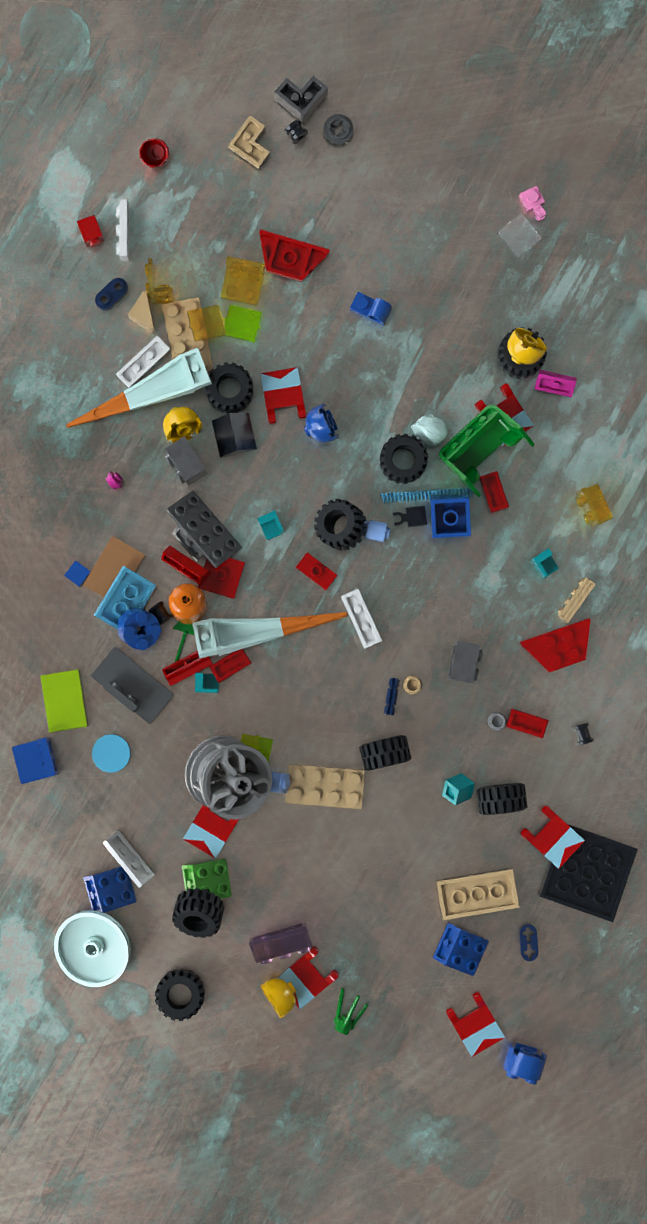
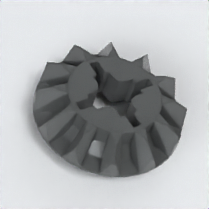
(335, 121)

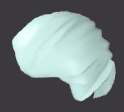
(430, 430)

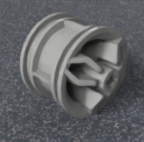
(234, 793)

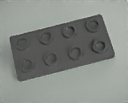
(202, 531)
(132, 685)

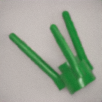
(345, 1023)

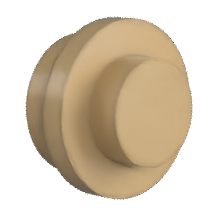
(412, 685)

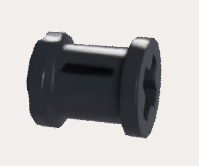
(160, 613)
(582, 734)

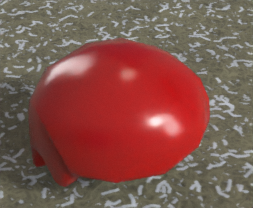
(154, 152)

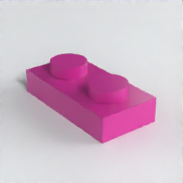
(555, 383)

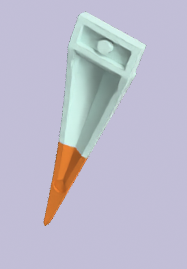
(173, 380)
(229, 635)

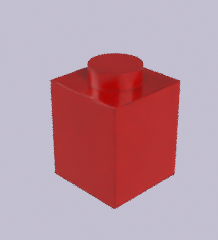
(90, 231)

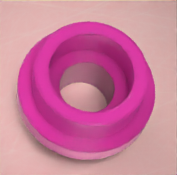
(114, 480)

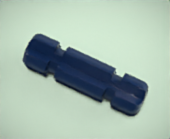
(391, 696)

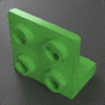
(208, 876)

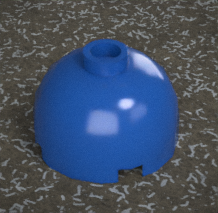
(321, 425)

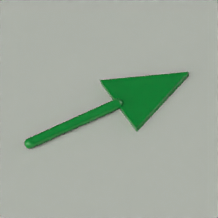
(186, 628)

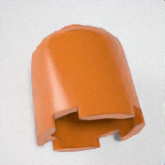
(189, 611)

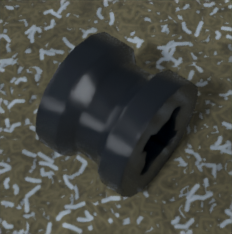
(296, 131)

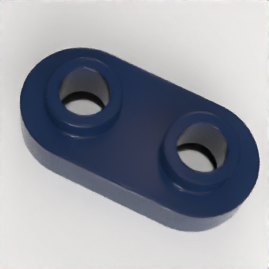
(112, 294)

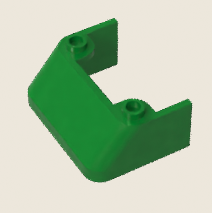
(479, 441)

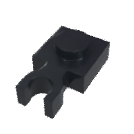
(414, 516)

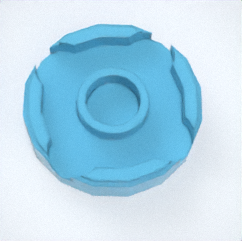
(111, 753)

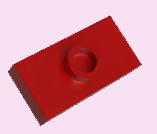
(494, 492)
(316, 571)
(230, 665)
(527, 723)

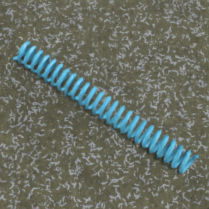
(409, 495)

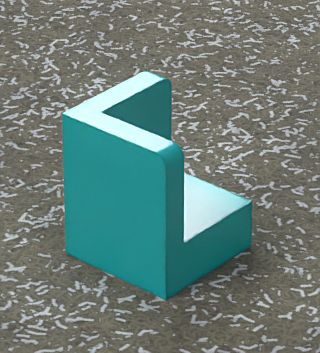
(270, 525)
(544, 563)
(206, 683)
(458, 789)

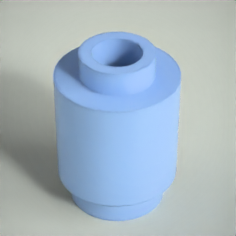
(377, 530)

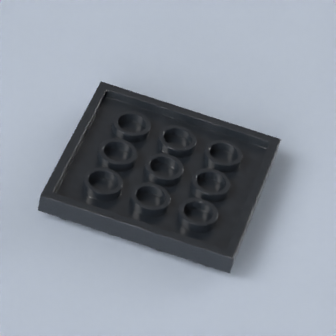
(592, 876)

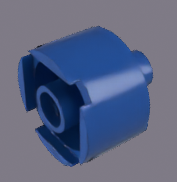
(146, 635)
(524, 1063)

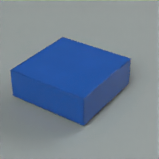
(77, 573)

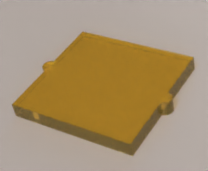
(206, 323)

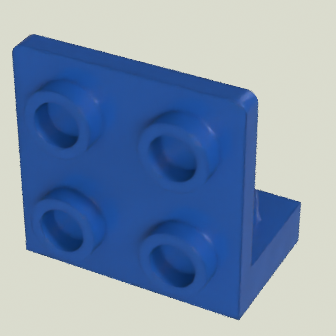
(35, 760)
(109, 890)
(460, 949)

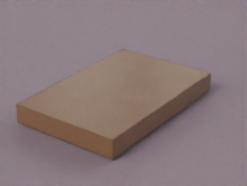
(110, 563)

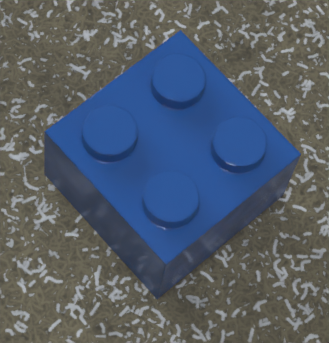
(450, 516)

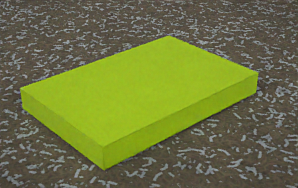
(64, 701)

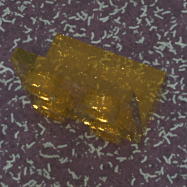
(242, 280)
(159, 295)
(593, 505)

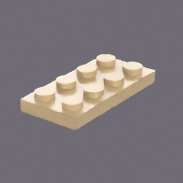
(179, 333)
(325, 786)
(477, 894)

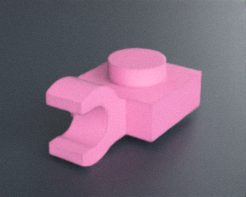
(533, 201)

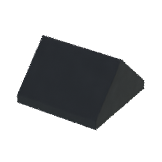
(234, 434)

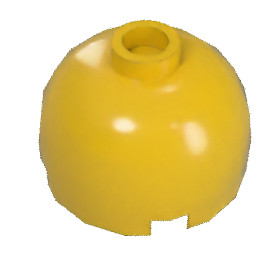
(524, 347)
(181, 423)
(279, 995)

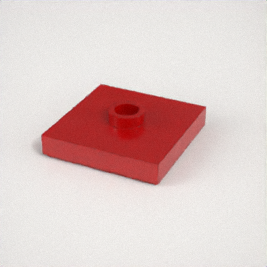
(224, 578)

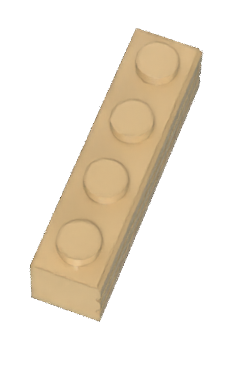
(576, 600)

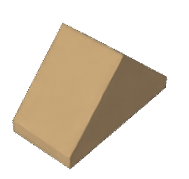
(142, 313)

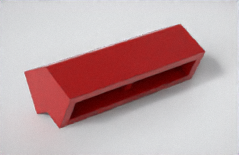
(185, 565)
(185, 668)

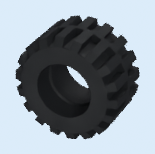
(513, 368)
(241, 399)
(411, 444)
(328, 517)
(385, 752)
(502, 798)
(198, 913)
(179, 1011)

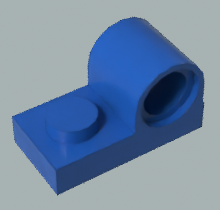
(370, 308)

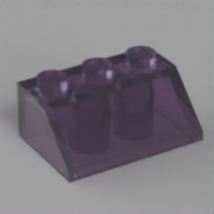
(280, 943)

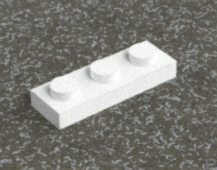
(122, 230)
(143, 362)
(361, 618)
(128, 858)

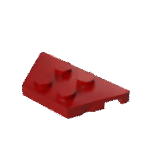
(290, 256)
(560, 646)

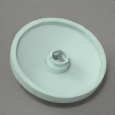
(92, 948)

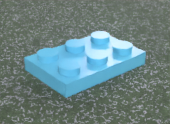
(125, 593)

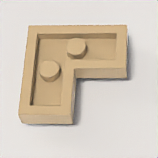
(245, 143)

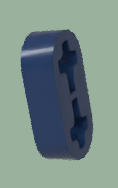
(533, 942)

